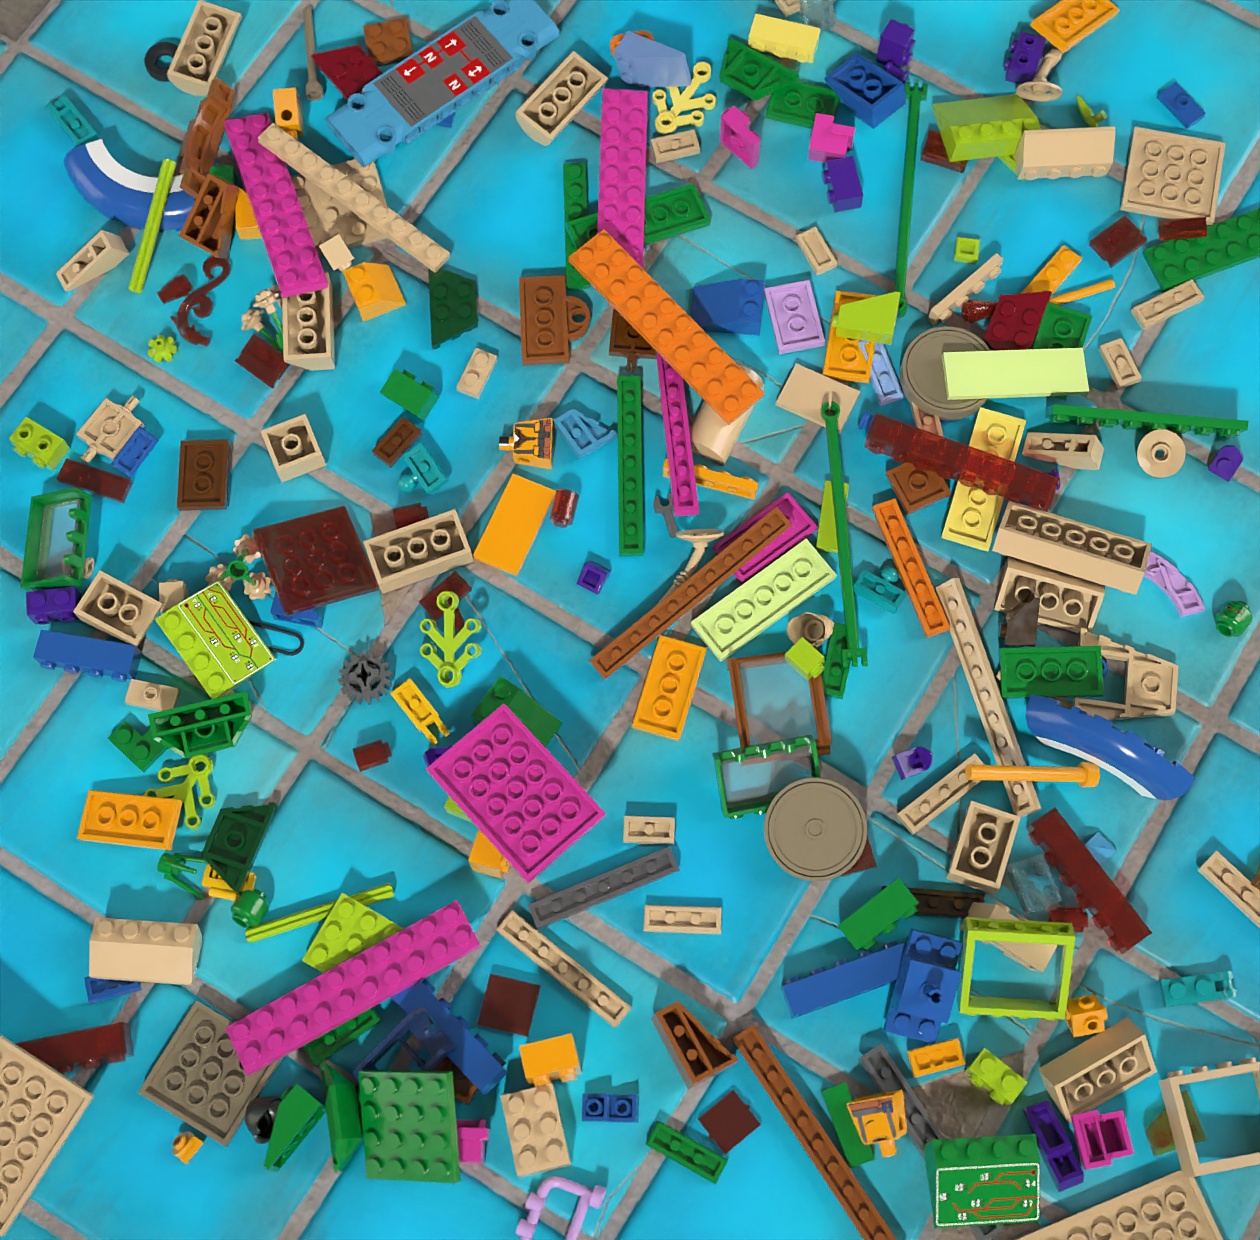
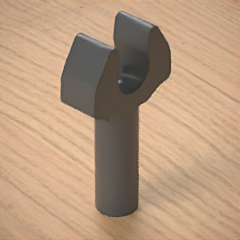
(667, 512)

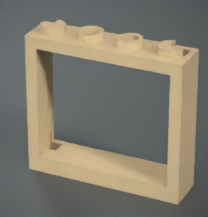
(1179, 1121)

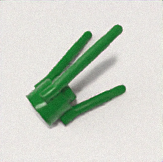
(174, 865)

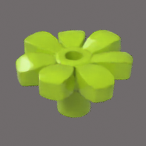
(162, 348)

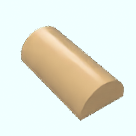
(203, 48)
(560, 99)
(712, 435)

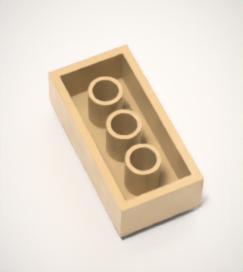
(418, 551)

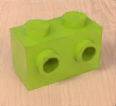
(39, 443)
(995, 1077)

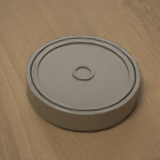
(923, 372)
(815, 829)

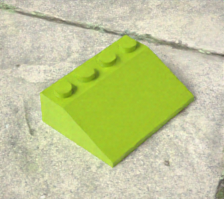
(983, 126)

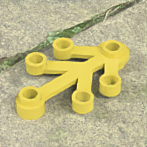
(683, 102)

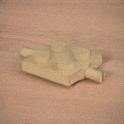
(109, 429)

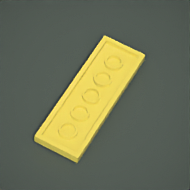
(972, 511)

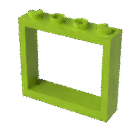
(1020, 932)

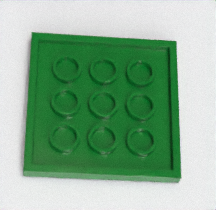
(409, 1125)

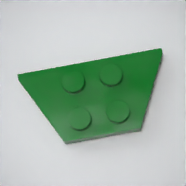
(753, 72)

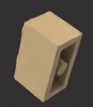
(336, 252)

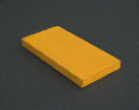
(1073, 21)
(843, 355)
(514, 525)
(669, 688)
(129, 820)

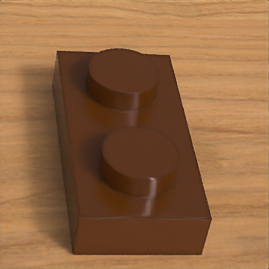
(397, 442)

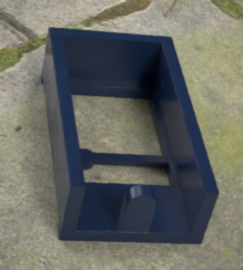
(426, 1031)

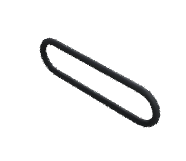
(282, 631)

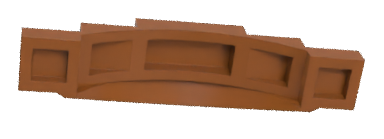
(204, 137)

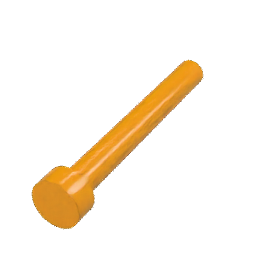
(1086, 774)

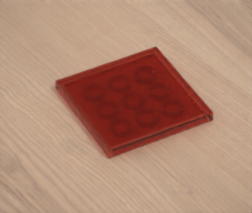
(315, 560)

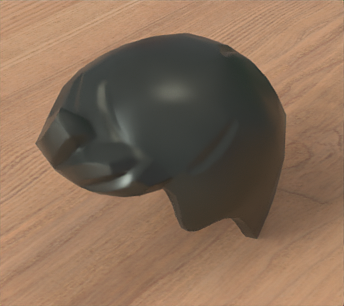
(261, 1116)

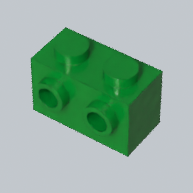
(409, 394)

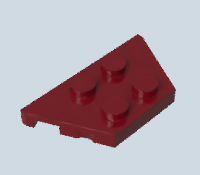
(347, 69)
(1016, 321)

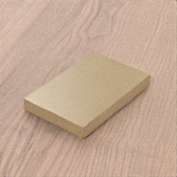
(809, 390)

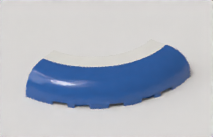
(120, 192)
(1108, 747)

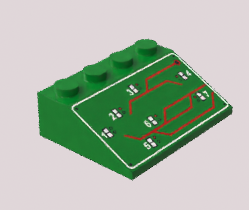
(983, 1180)

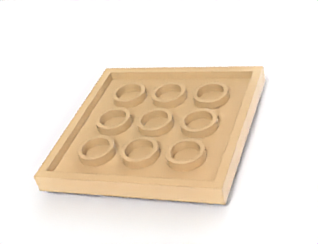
(1172, 175)
(328, 216)

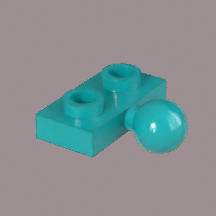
(424, 470)
(881, 590)

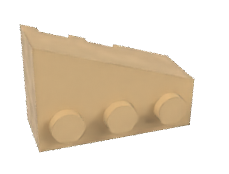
(1027, 954)

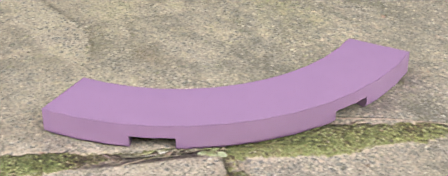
(1174, 585)

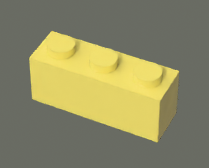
(784, 38)

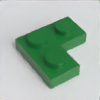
(139, 749)

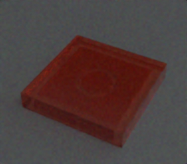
(509, 1005)

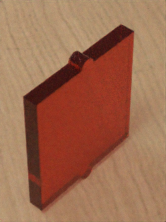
(729, 1122)

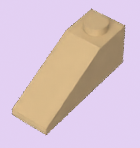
(94, 259)
(1065, 449)

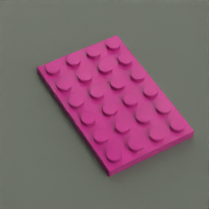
(516, 793)

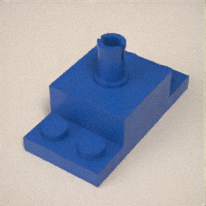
(924, 986)

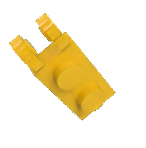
(418, 709)

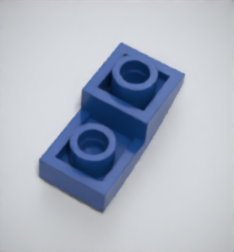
(610, 1108)

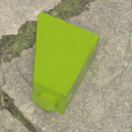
(868, 319)

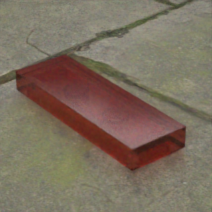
(94, 480)

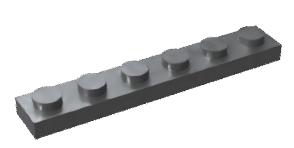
(603, 888)

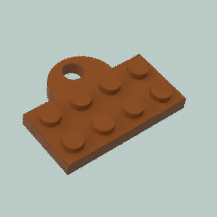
(548, 320)

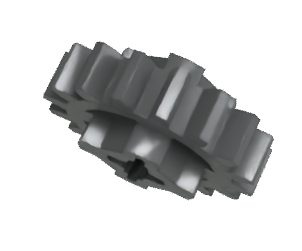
(374, 677)

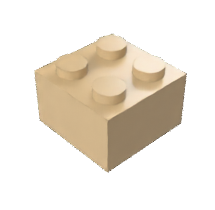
(293, 448)

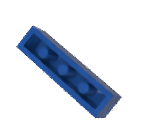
(87, 655)

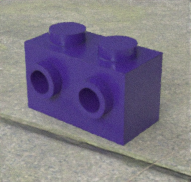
(896, 44)
(1025, 58)
(843, 184)
(52, 605)

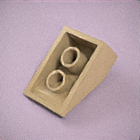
(117, 609)

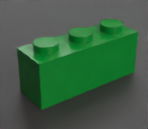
(879, 915)

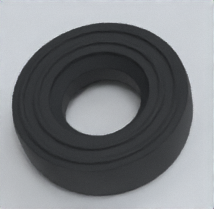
(153, 54)

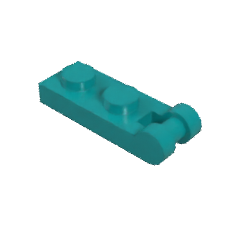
(71, 121)
(1197, 989)

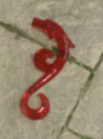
(198, 297)

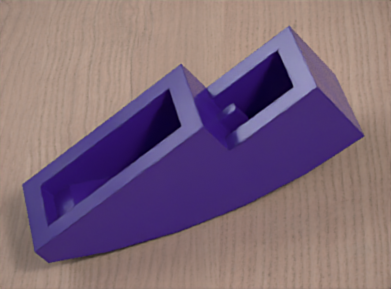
(1054, 1146)

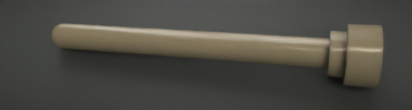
(313, 89)

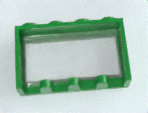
(56, 540)
(756, 773)

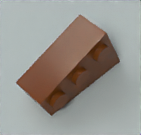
(212, 217)
(690, 1045)

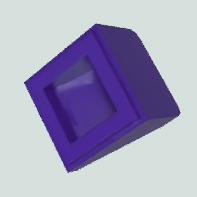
(593, 577)

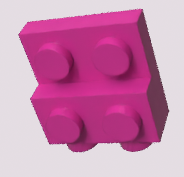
(738, 137)

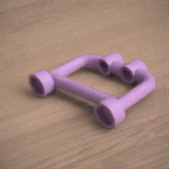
(536, 1203)

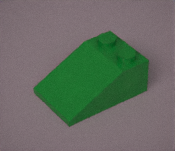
(528, 711)
(293, 1122)

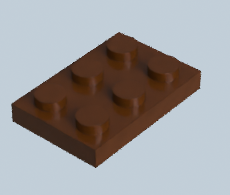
(203, 475)

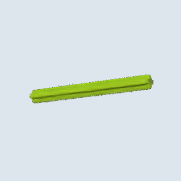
(152, 226)
(314, 914)

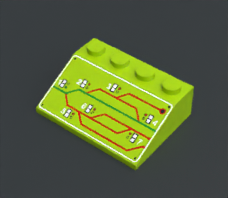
(215, 640)

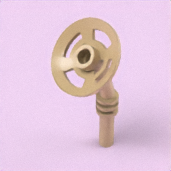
(1040, 83)
(699, 538)

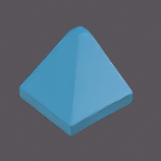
(1100, 848)

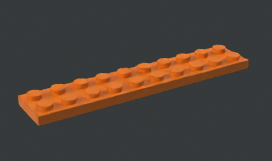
(666, 327)

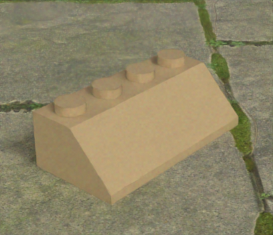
(1065, 153)
(309, 329)
(1064, 599)
(144, 951)
(1098, 1069)

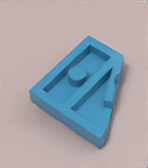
(582, 433)

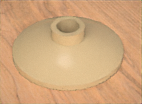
(1173, 453)

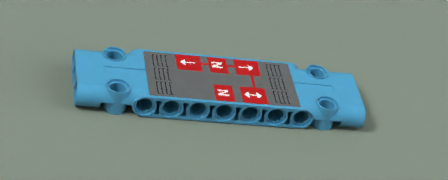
(441, 78)

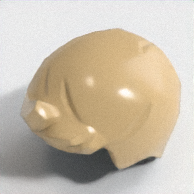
(811, 627)

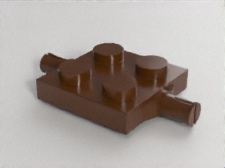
(628, 342)

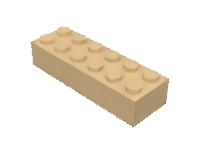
(1072, 547)

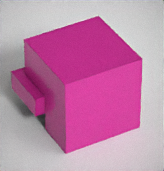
(829, 140)
(1101, 1137)
(472, 1140)

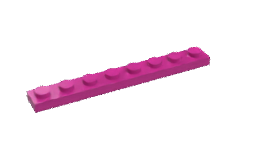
(677, 440)

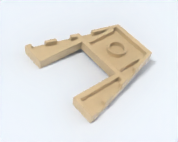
(1148, 683)

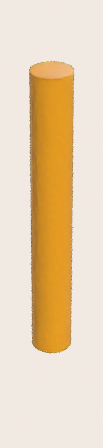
(1084, 292)

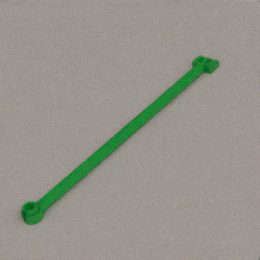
(907, 190)
(853, 649)

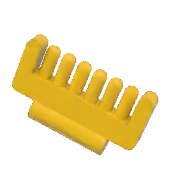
(220, 888)

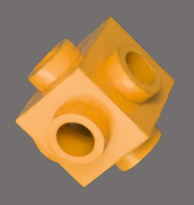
(1085, 1015)

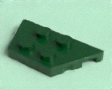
(451, 306)
(236, 842)

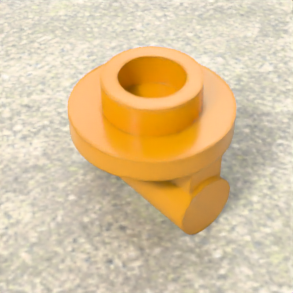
(186, 1146)

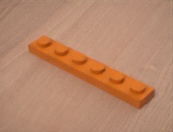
(911, 568)

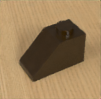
(1021, 623)

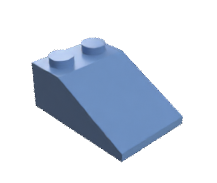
(650, 63)

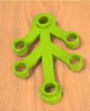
(449, 642)
(184, 790)

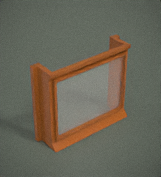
(777, 702)

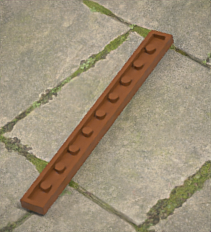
(690, 593)
(811, 1136)

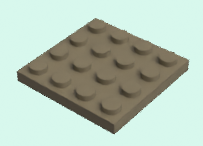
(203, 1077)

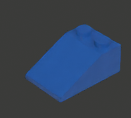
(867, 89)
(729, 306)

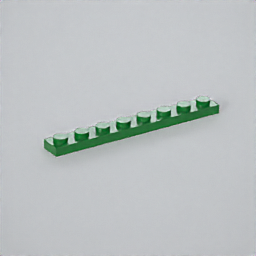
(630, 466)

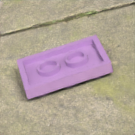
(794, 317)

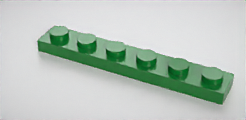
(574, 207)

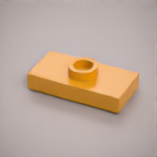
(936, 1057)

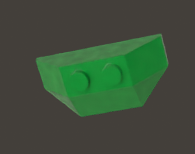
(202, 725)
(343, 1116)

